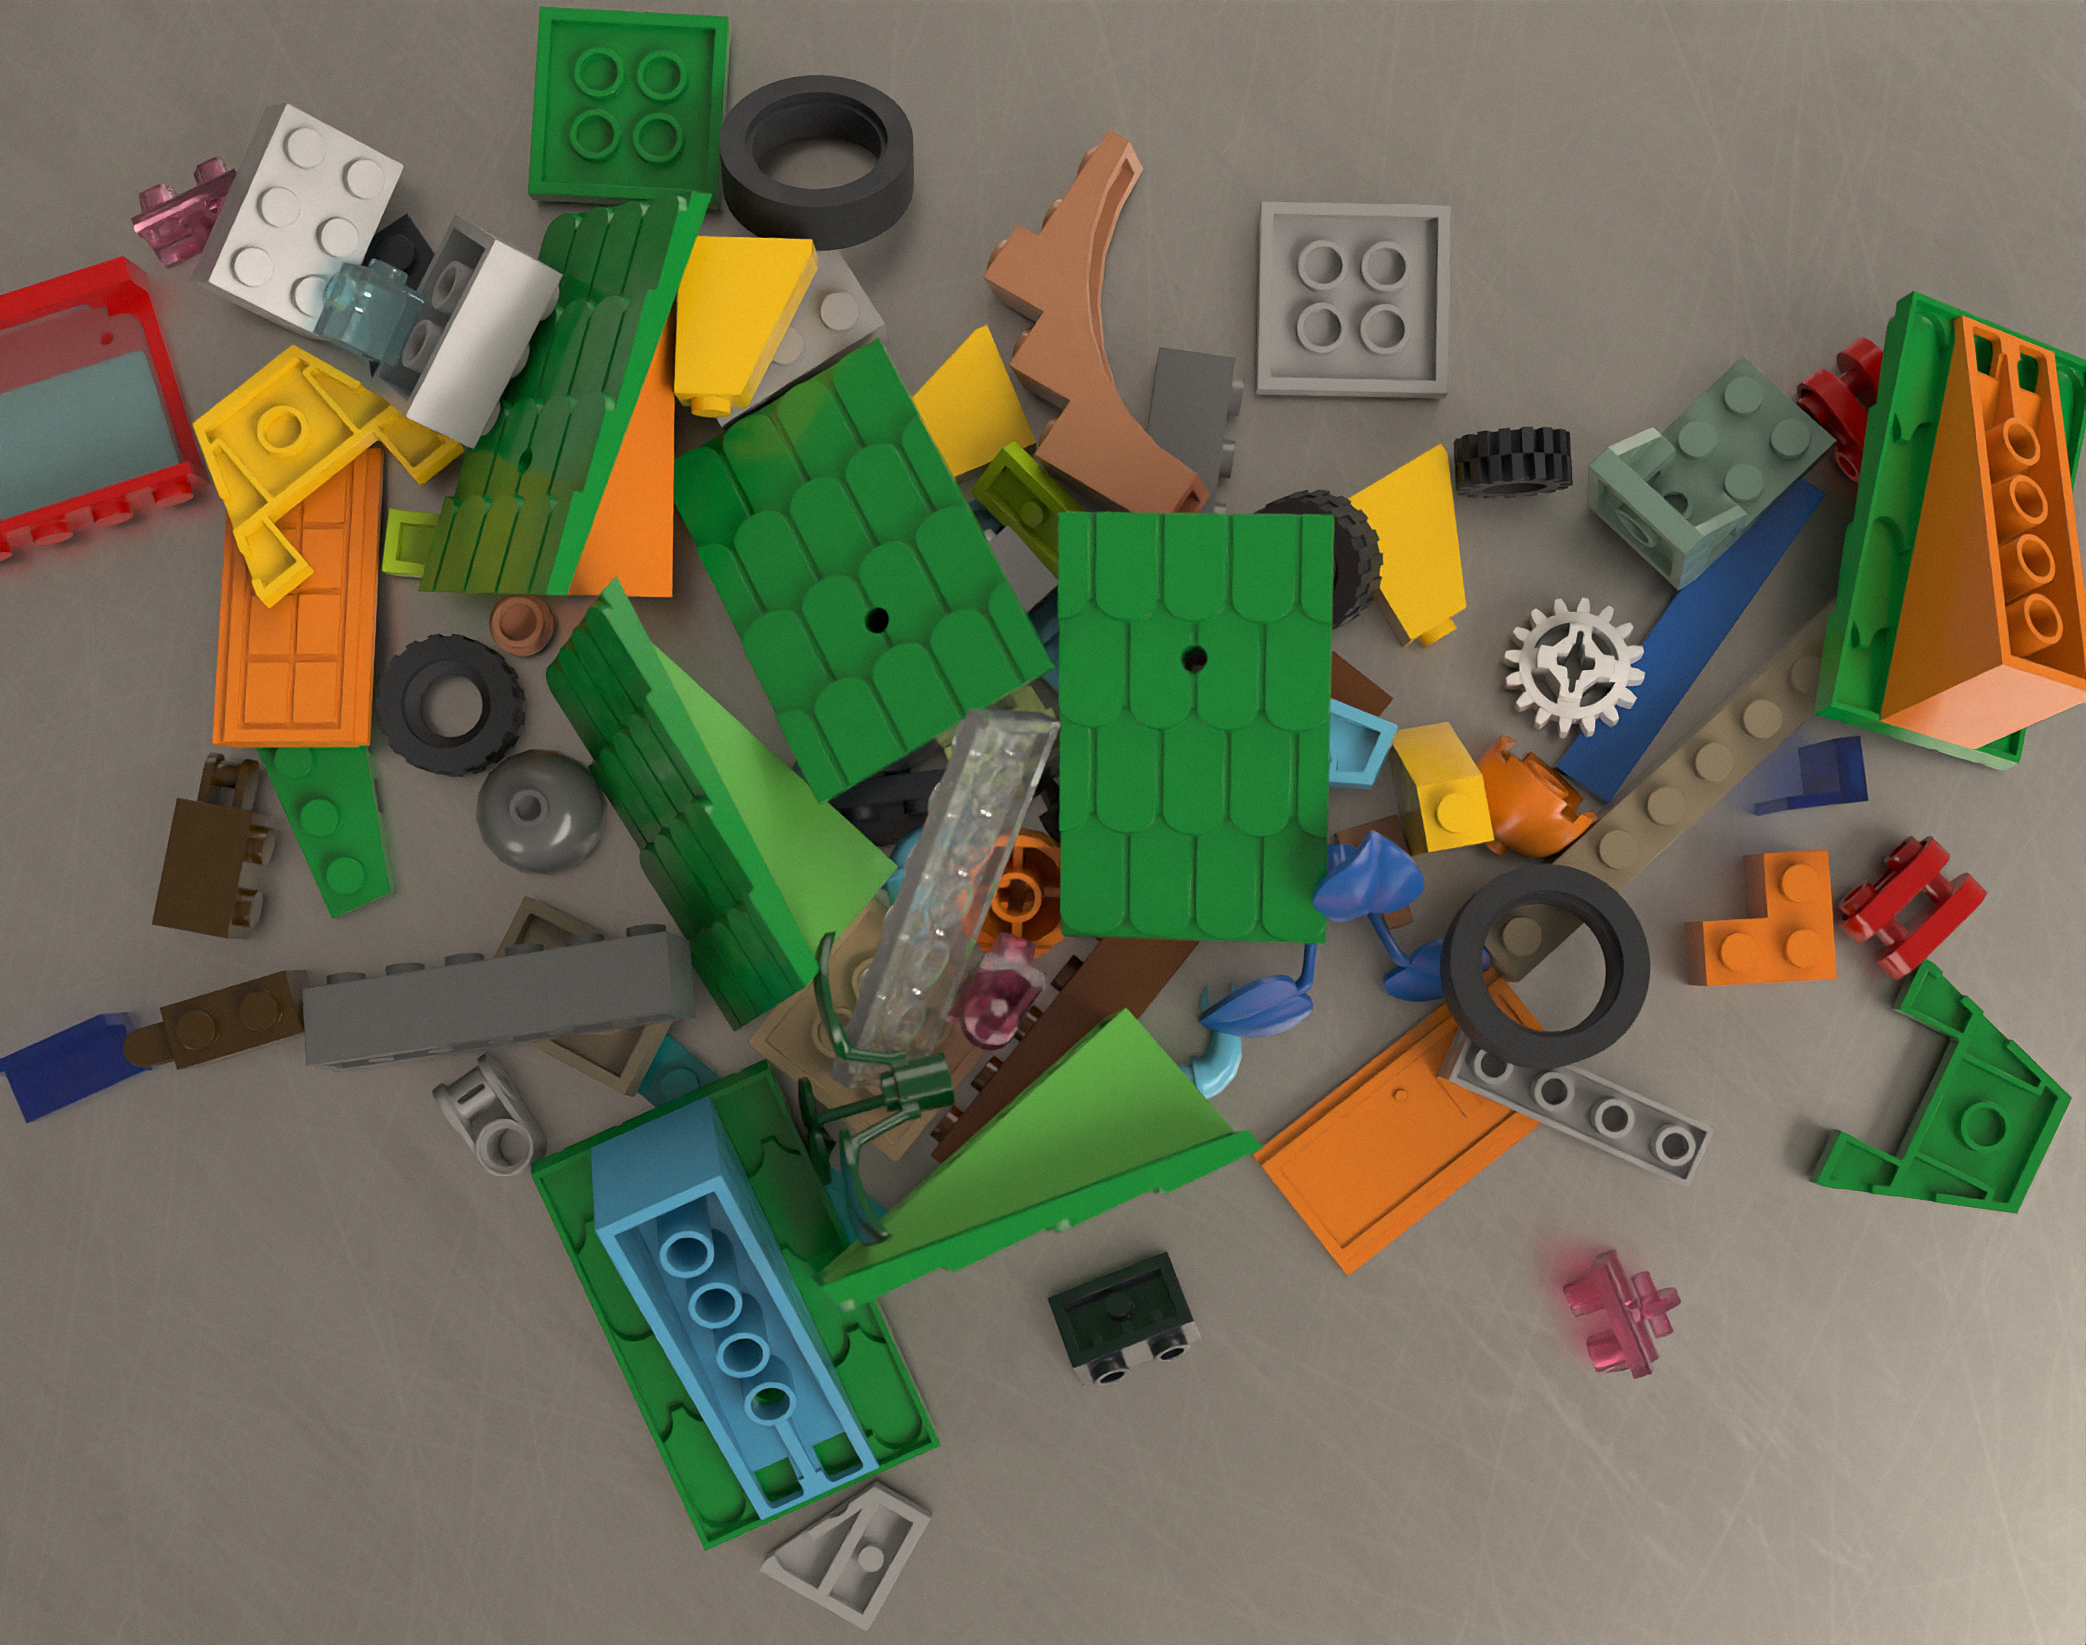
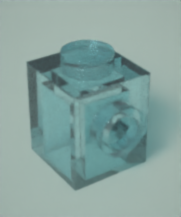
(369, 311)

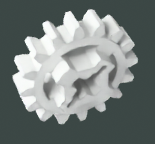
(1598, 671)

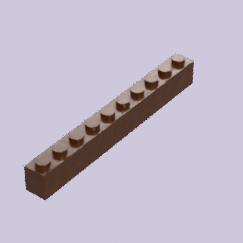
(1111, 978)

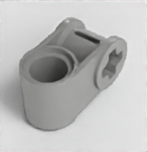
(489, 1115)

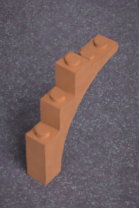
(1063, 357)

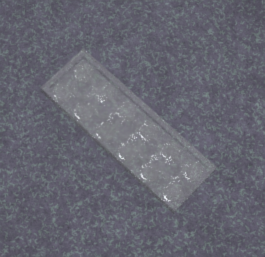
(947, 886)

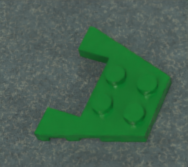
(1977, 1124)

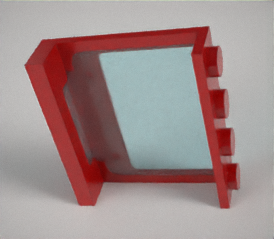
(88, 407)

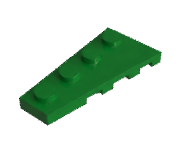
(335, 821)

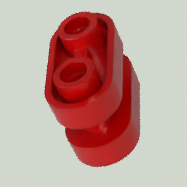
(1833, 402)
(1912, 868)

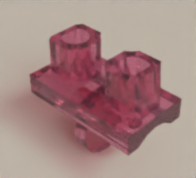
(182, 223)
(997, 993)
(1629, 1341)

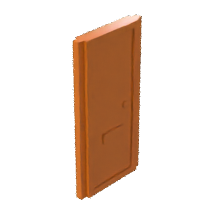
(308, 661)
(1393, 1140)

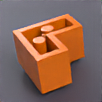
(1785, 931)

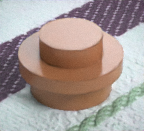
(521, 624)

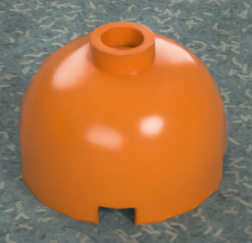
(1529, 804)
(1027, 894)

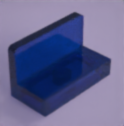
(1830, 778)
(70, 1066)

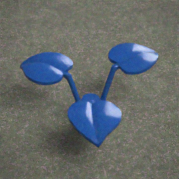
(1358, 883)

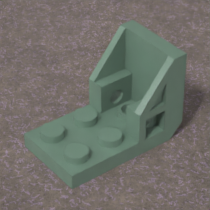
(1708, 475)

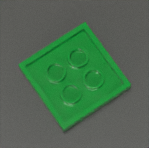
(628, 105)

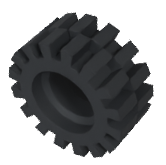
(1513, 462)

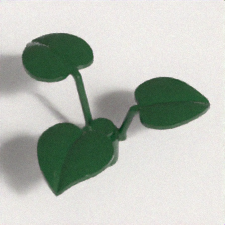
(907, 1088)

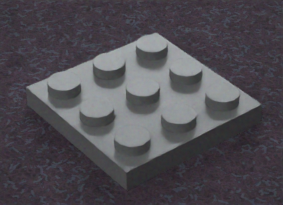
(1353, 299)

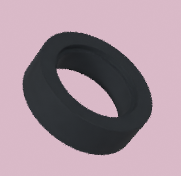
(817, 108)
(1606, 916)

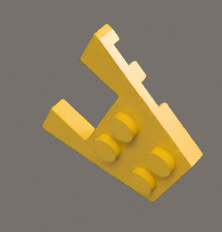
(289, 436)

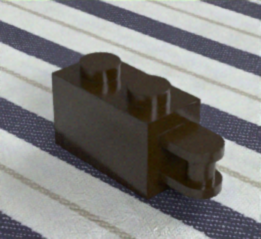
(216, 855)
(223, 1023)

